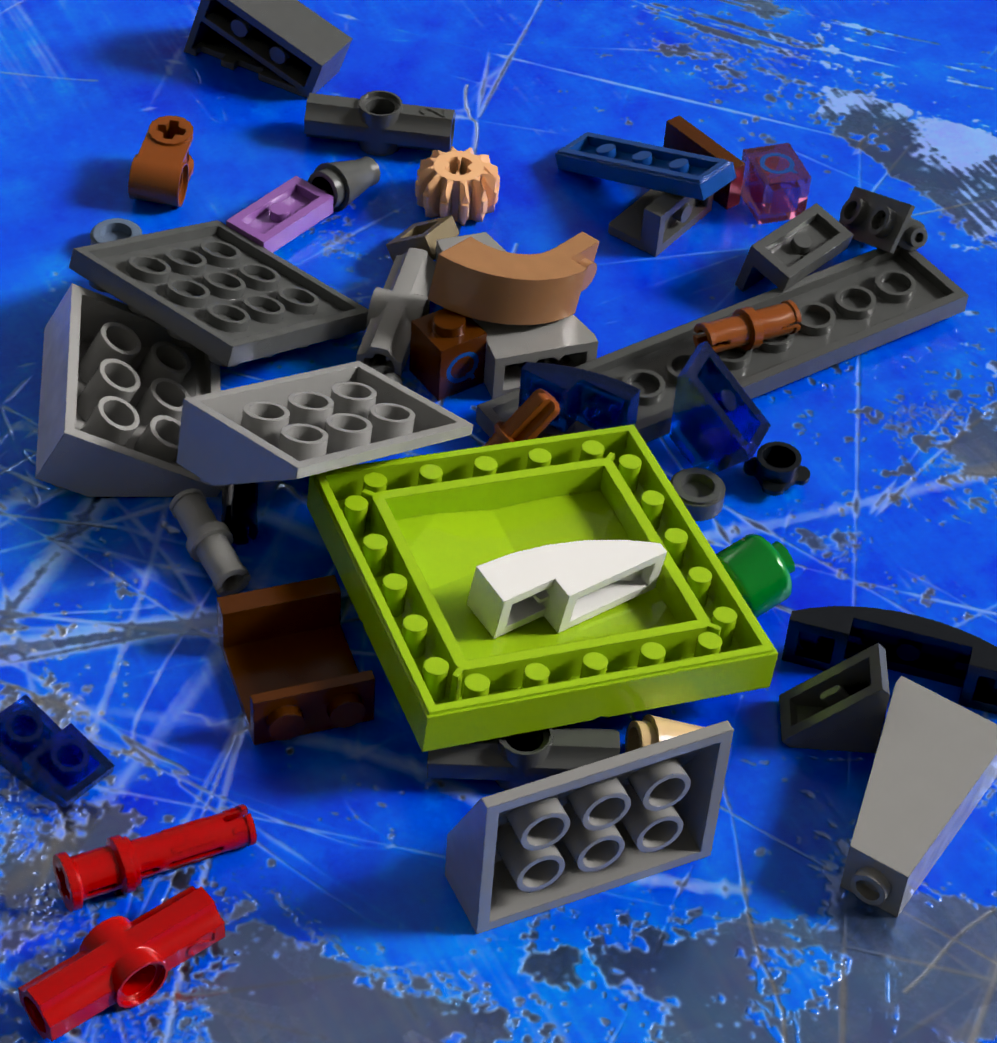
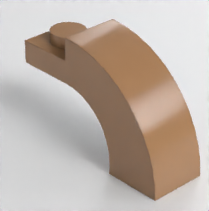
(514, 286)

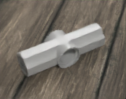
(394, 308)

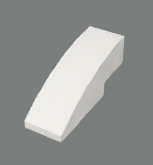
(562, 582)

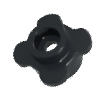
(777, 468)

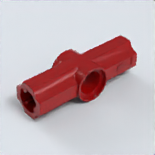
(121, 962)

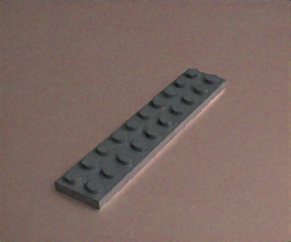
(842, 316)

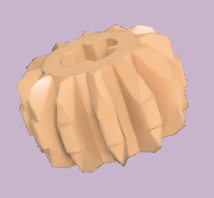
(457, 185)

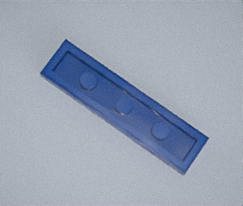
(646, 165)

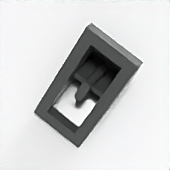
(839, 706)

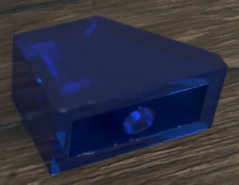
(713, 415)

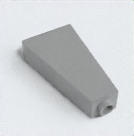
(512, 346)
(920, 791)

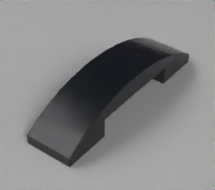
(912, 644)

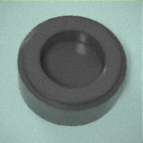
(700, 492)

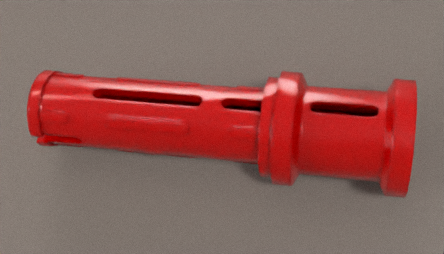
(127, 862)

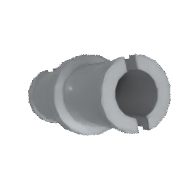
(209, 542)

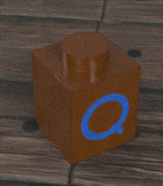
(447, 352)

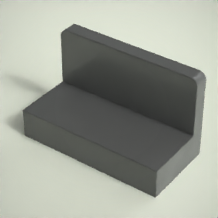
(658, 220)
(794, 249)

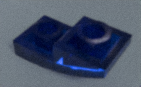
(582, 395)
(48, 758)

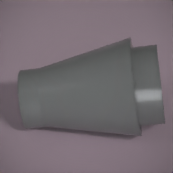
(345, 179)

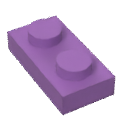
(283, 214)

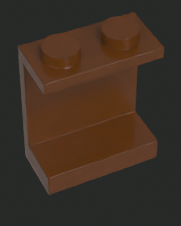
(292, 660)

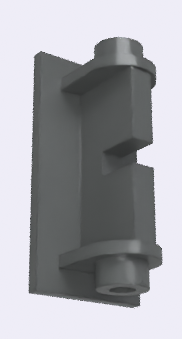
(882, 221)

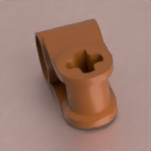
(163, 163)

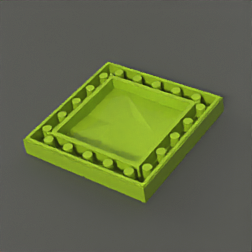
(422, 523)

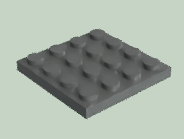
(219, 292)

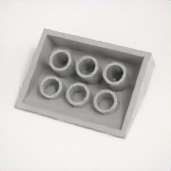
(115, 401)
(307, 425)
(589, 828)

